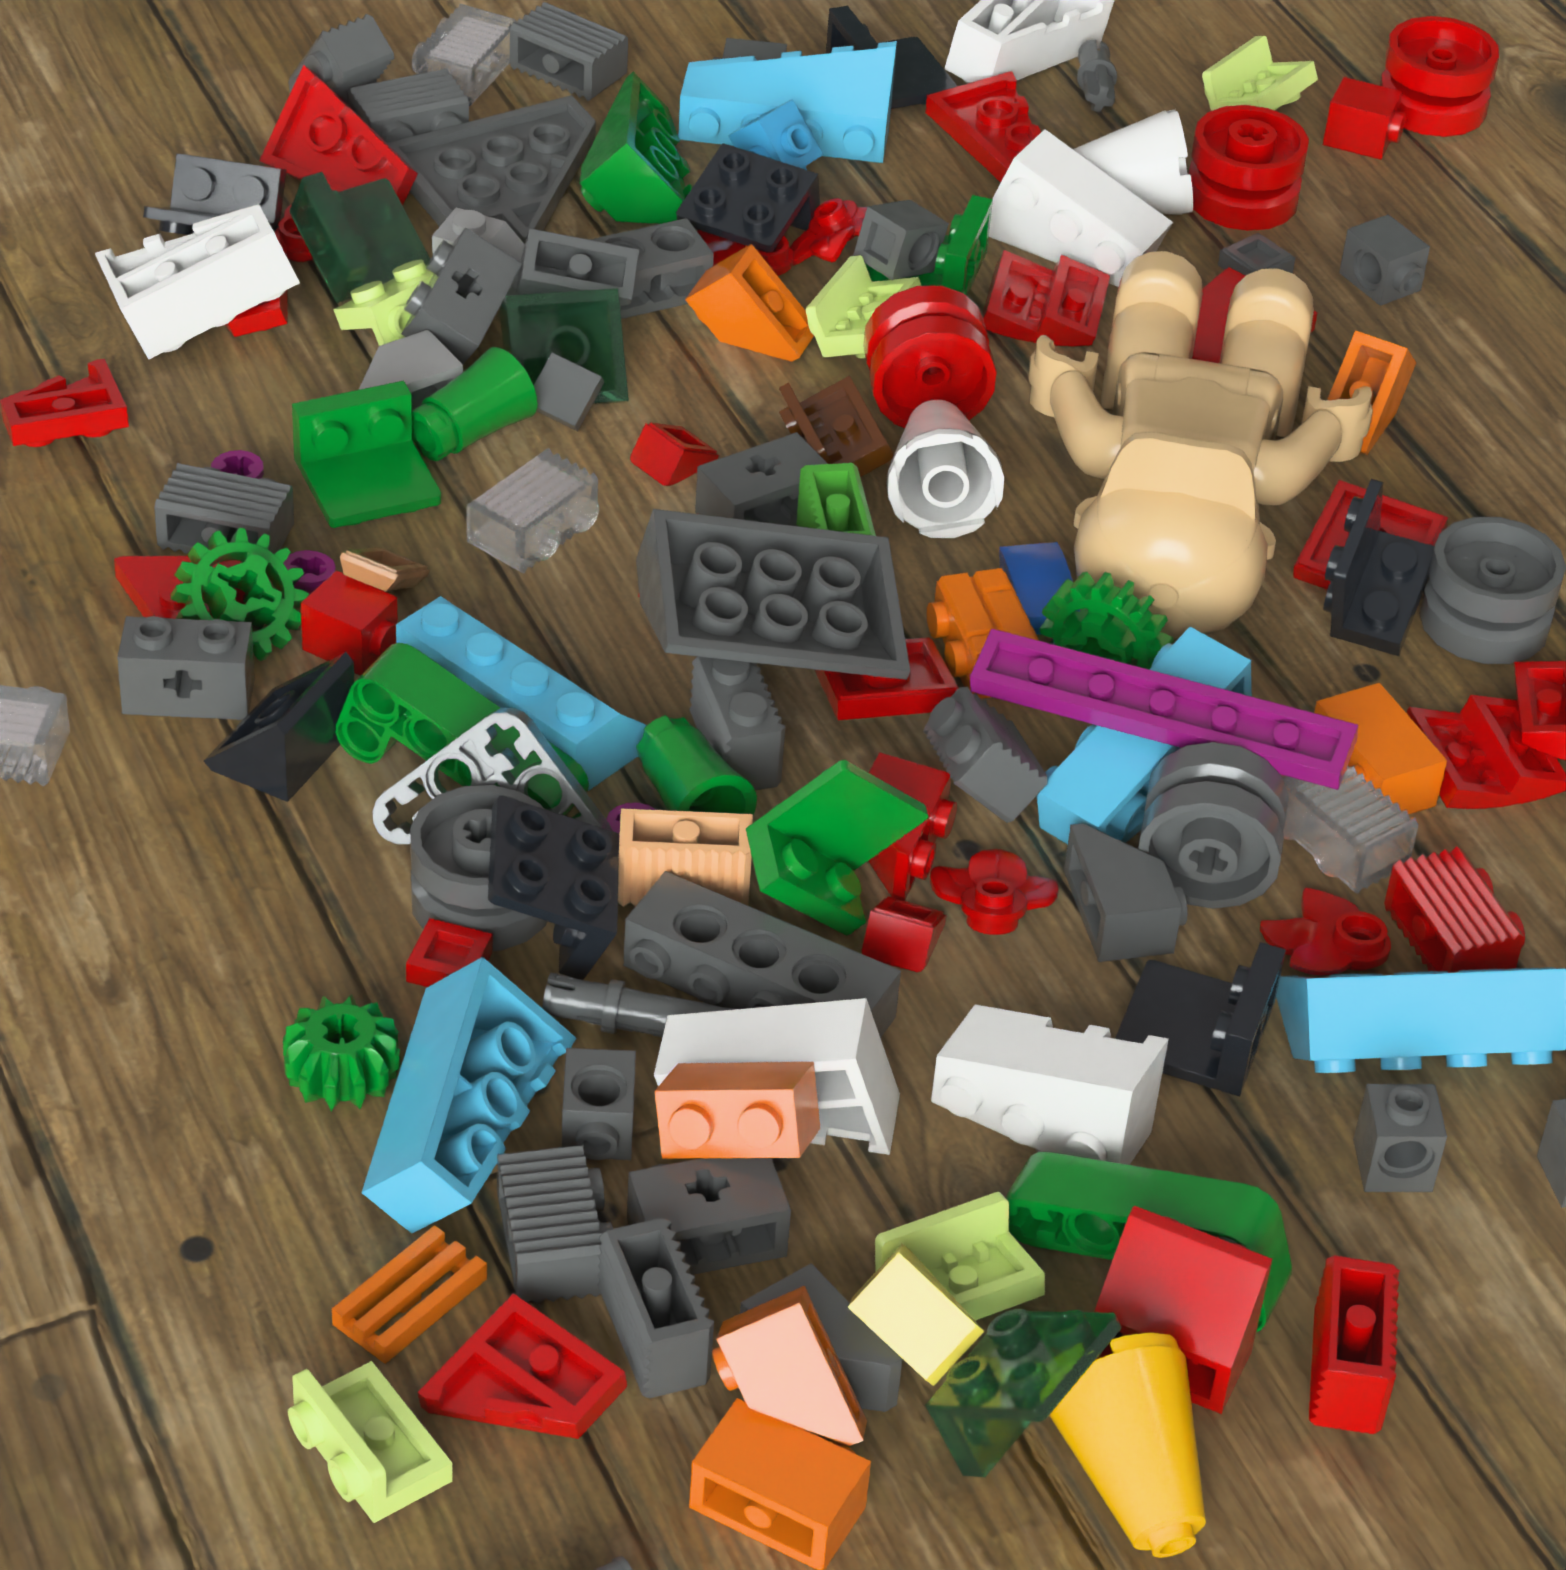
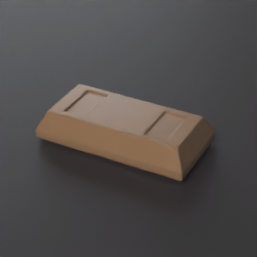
(382, 568)

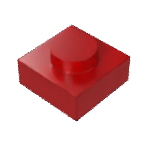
(444, 950)

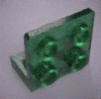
(355, 232)
(1014, 1380)

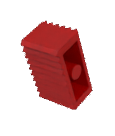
(1453, 914)
(1354, 1345)

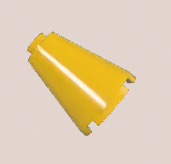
(1138, 1440)

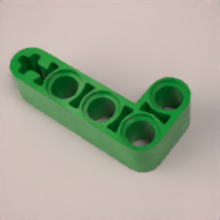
(425, 709)
(1085, 1204)

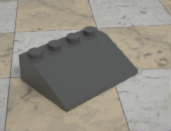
(772, 594)

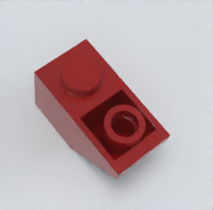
(914, 852)

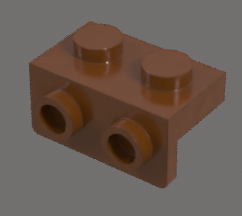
(837, 426)

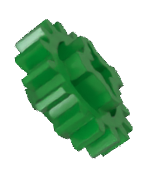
(262, 602)
(1109, 623)

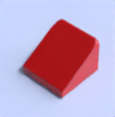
(670, 453)
(902, 933)

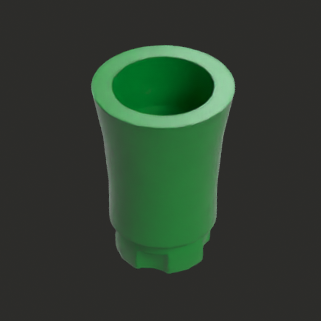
(474, 405)
(690, 771)

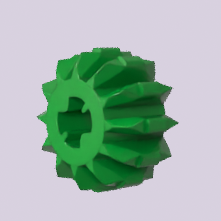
(341, 1052)

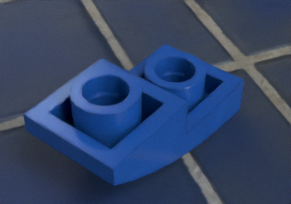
(1035, 575)

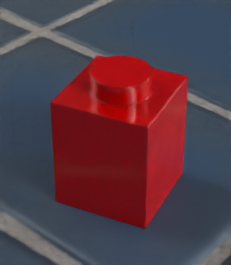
(1364, 118)
(350, 619)

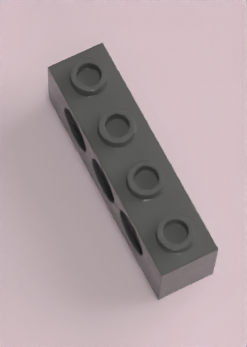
(747, 957)

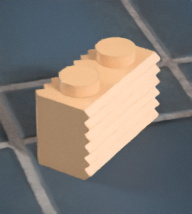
(692, 845)

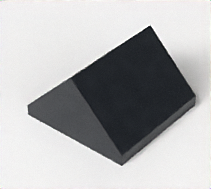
(287, 731)

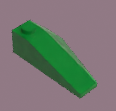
(634, 160)

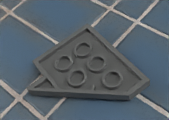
(501, 164)

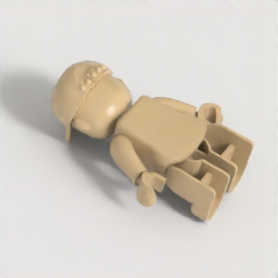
(1193, 437)

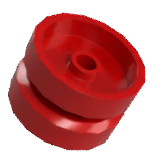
(1442, 72)
(1247, 167)
(928, 348)

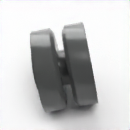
(1492, 590)
(1216, 823)
(452, 865)

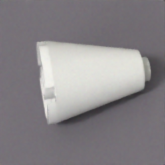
(1147, 161)
(943, 473)

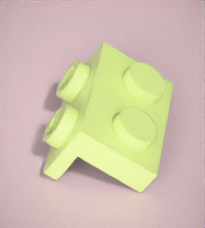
(1254, 79)
(382, 305)
(845, 306)
(970, 1255)
(368, 1439)

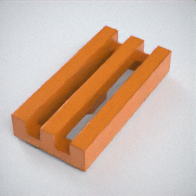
(400, 1287)

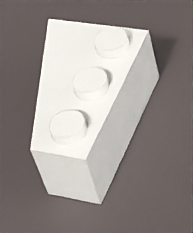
(1023, 36)
(1069, 207)
(198, 279)
(840, 1037)
(1051, 1083)

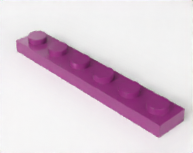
(1161, 706)

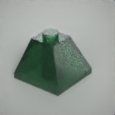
(574, 326)

